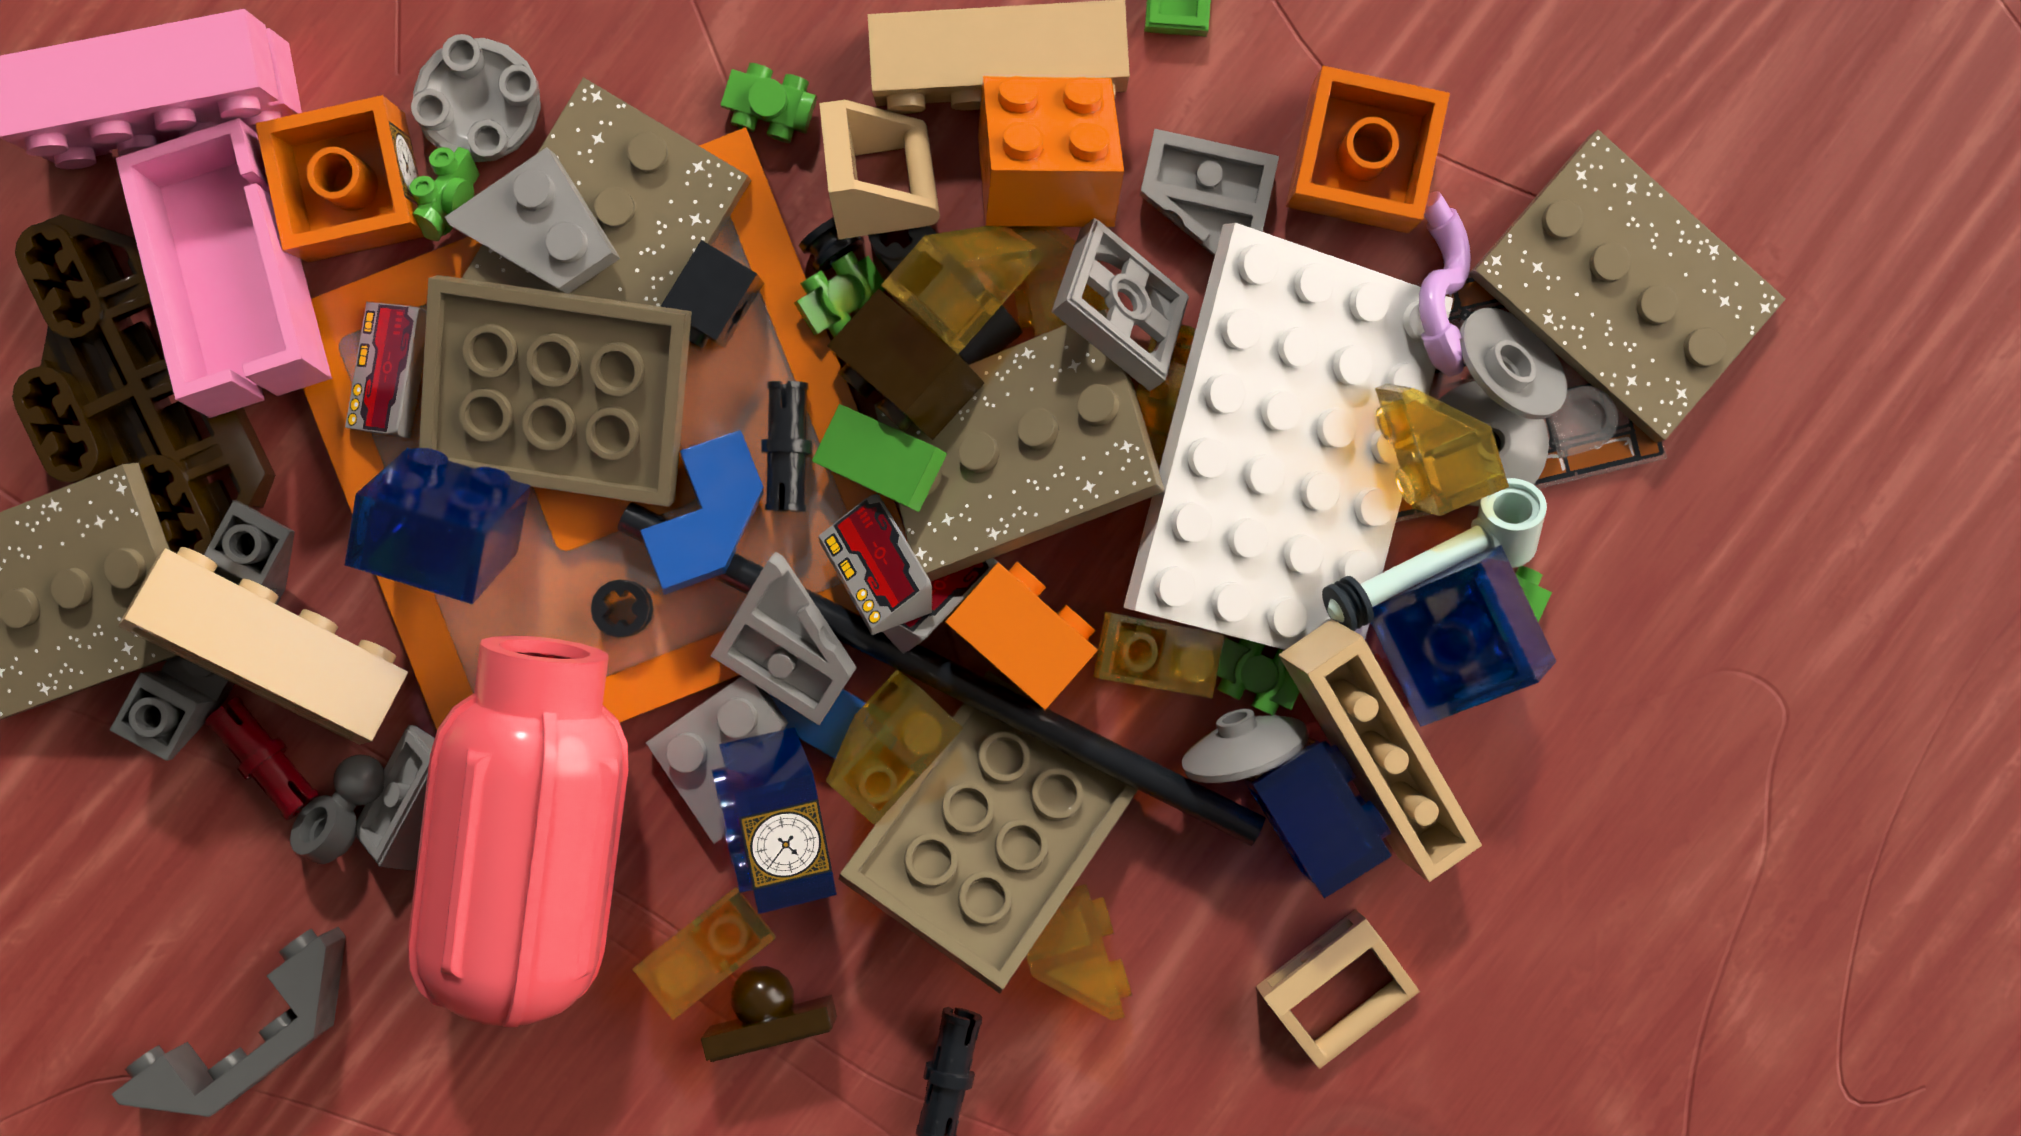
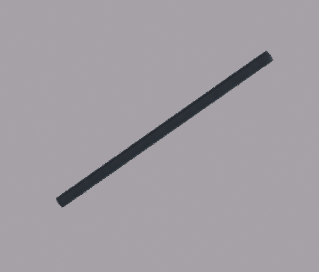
(1004, 705)

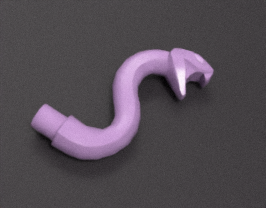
(1440, 336)

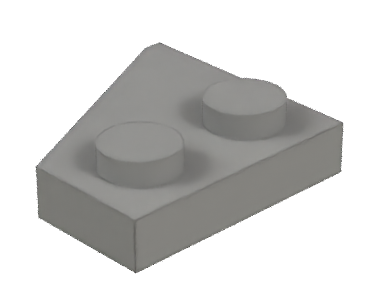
(1207, 185)
(538, 224)
(786, 644)
(692, 749)

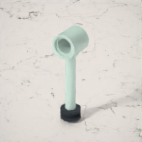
(1504, 518)

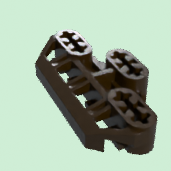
(121, 387)

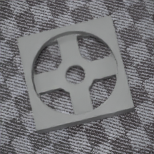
(1155, 302)

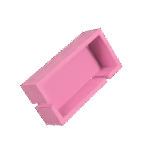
(144, 87)
(216, 273)

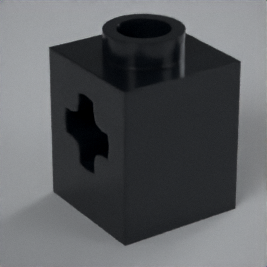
(715, 292)

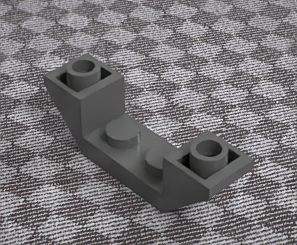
(174, 703)
(182, 1081)

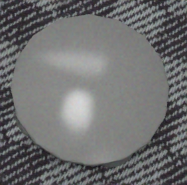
(476, 98)

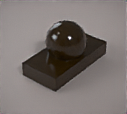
(766, 1016)

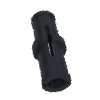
(786, 446)
(949, 1072)

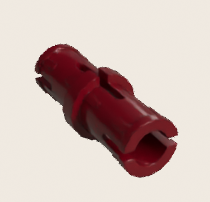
(261, 758)

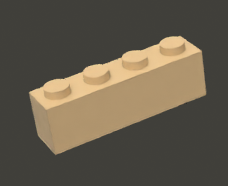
(948, 52)
(264, 646)
(1381, 746)

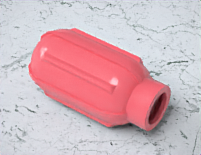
(519, 836)

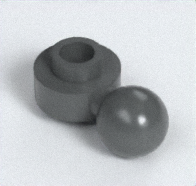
(328, 823)

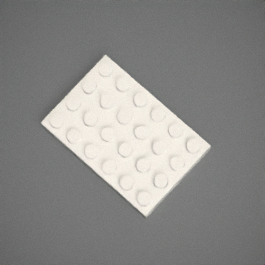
(1278, 442)

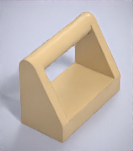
(866, 207)
(1319, 964)

